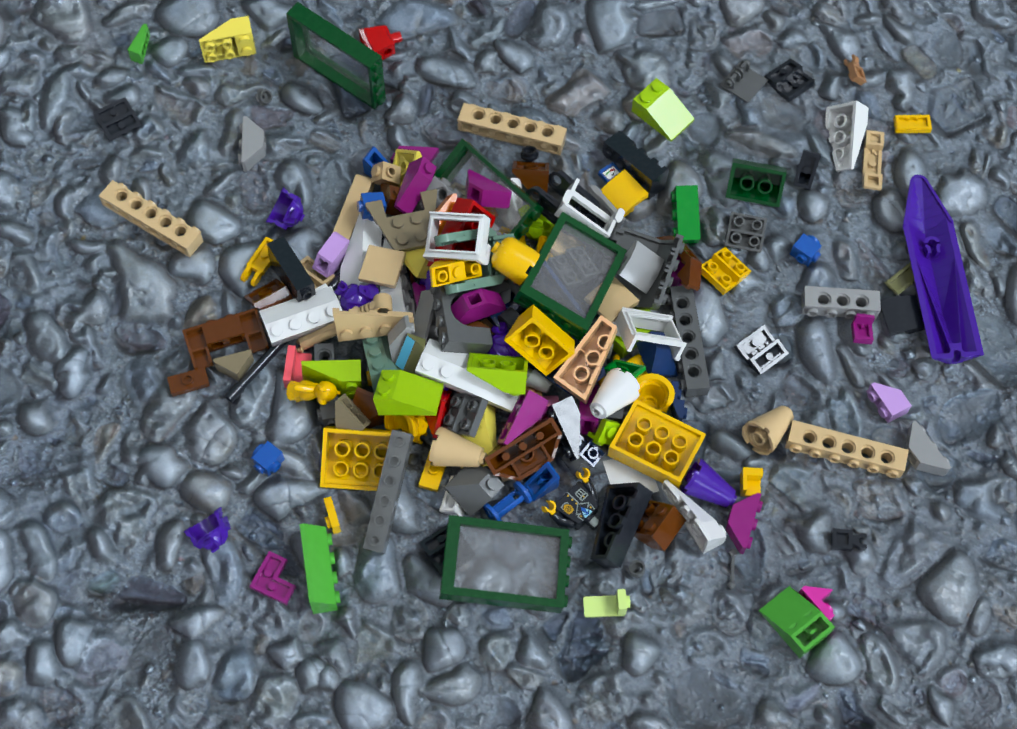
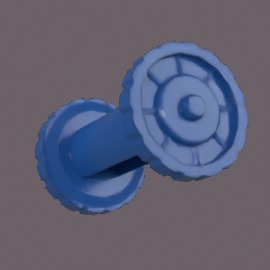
(506, 504)

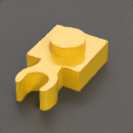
(331, 519)

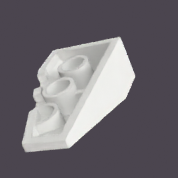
(846, 130)
(700, 524)

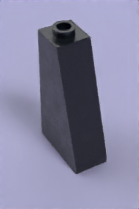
(290, 270)

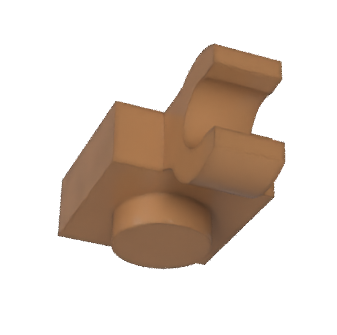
(856, 72)

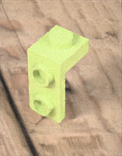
(606, 605)

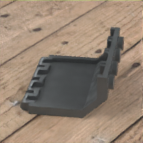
(666, 250)

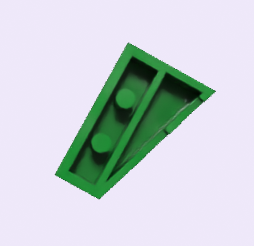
(686, 213)

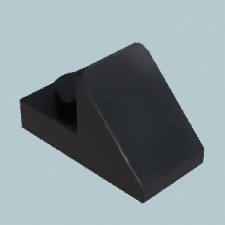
(806, 169)

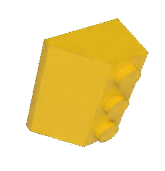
(540, 340)

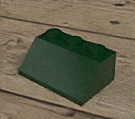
(756, 182)

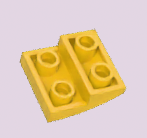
(624, 192)
(724, 270)

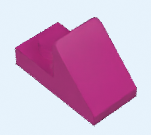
(816, 596)

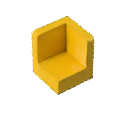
(750, 481)

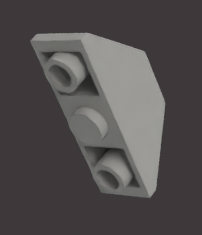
(252, 144)
(398, 334)
(924, 452)

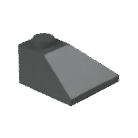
(473, 488)

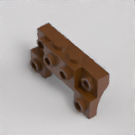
(224, 333)

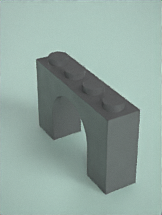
(453, 334)

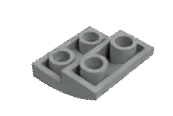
(641, 267)

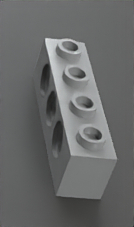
(832, 296)

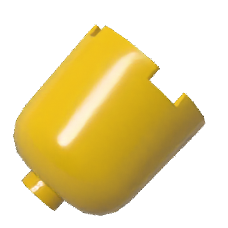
(513, 259)

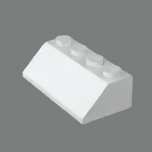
(297, 319)

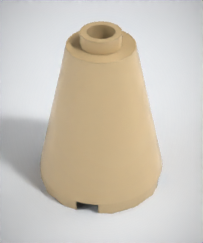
(767, 429)
(455, 451)

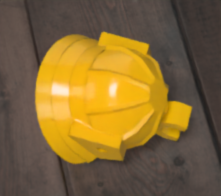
(655, 391)
(410, 424)

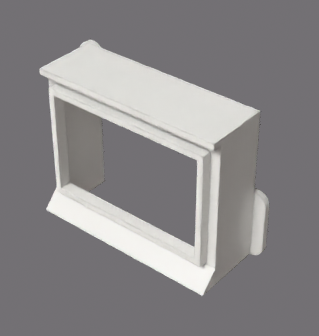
(569, 210)
(482, 249)
(632, 318)

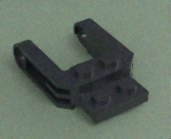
(551, 205)

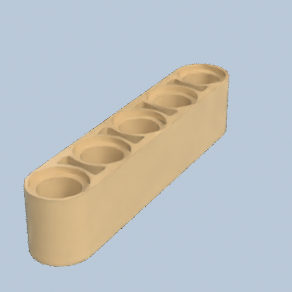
(349, 212)

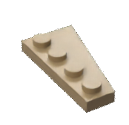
(362, 325)

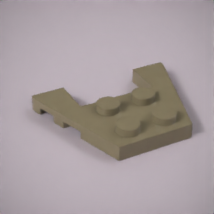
(406, 230)

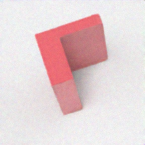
(293, 365)

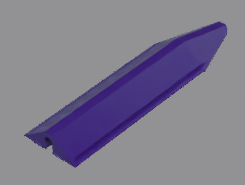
(939, 276)

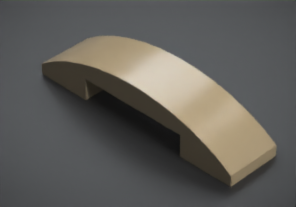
(872, 160)

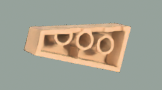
(584, 366)

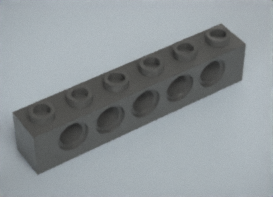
(690, 385)
(388, 491)

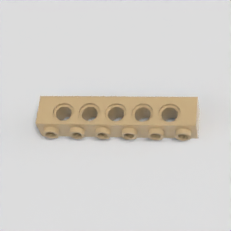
(518, 135)
(186, 244)
(856, 445)

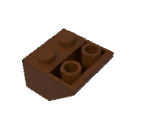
(659, 525)

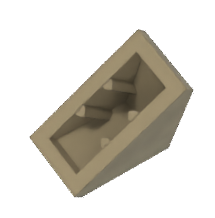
(235, 364)
(349, 415)

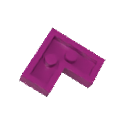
(268, 581)

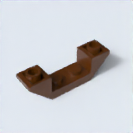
(691, 272)

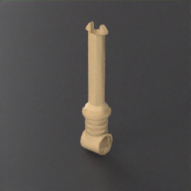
(381, 302)

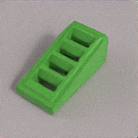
(139, 45)

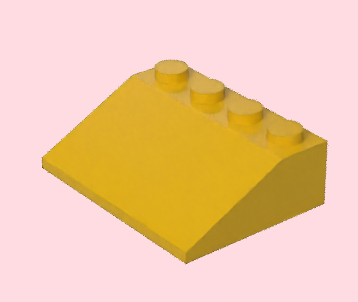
(656, 444)
(353, 458)

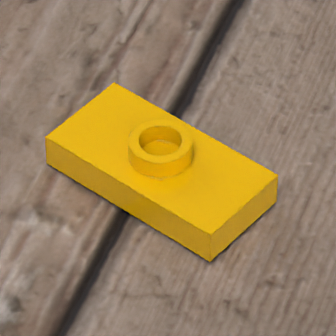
(912, 123)
(431, 476)

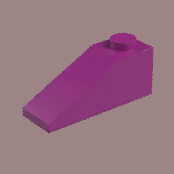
(416, 180)
(525, 413)

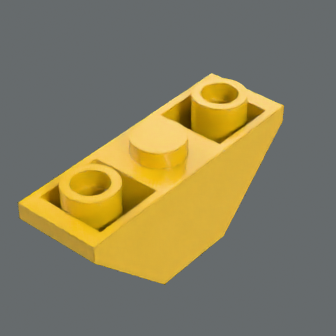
(453, 271)

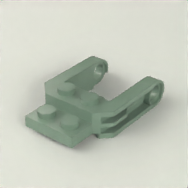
(490, 276)

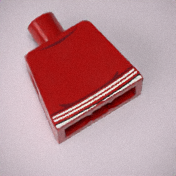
(380, 40)

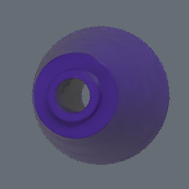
(708, 485)

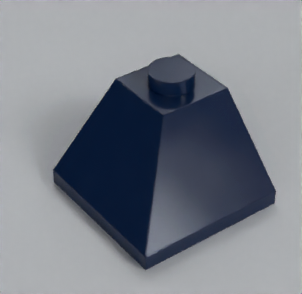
(657, 357)

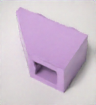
(331, 255)
(889, 401)

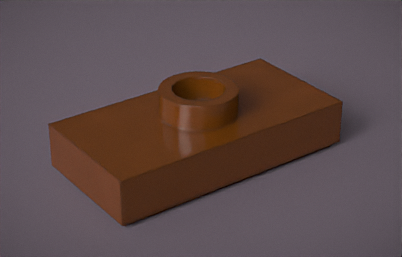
(188, 381)

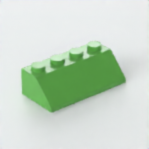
(318, 568)

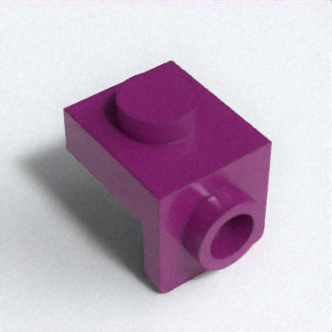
(862, 328)

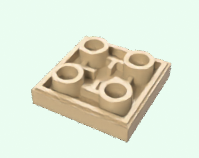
(382, 266)

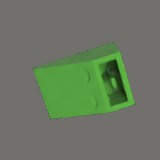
(797, 621)

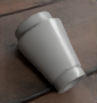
(537, 381)

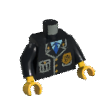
(576, 506)

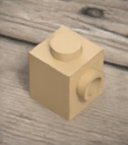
(385, 173)

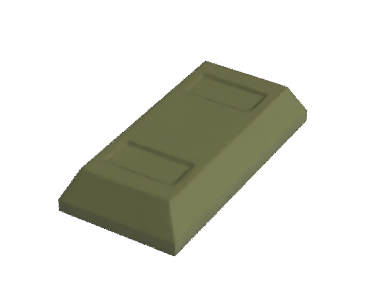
(901, 280)

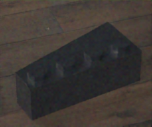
(627, 156)
(618, 522)

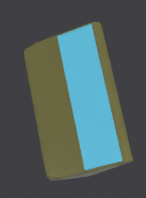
(410, 353)

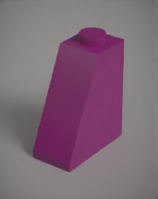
(587, 420)

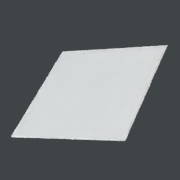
(621, 473)

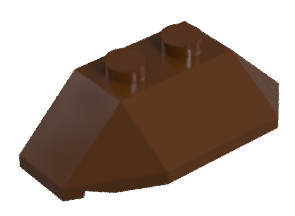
(526, 452)

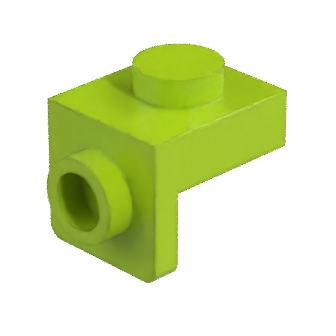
(605, 432)

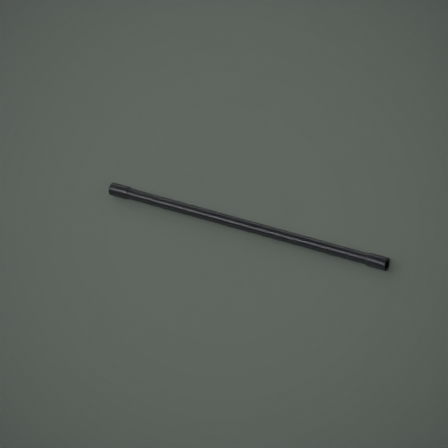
(239, 387)

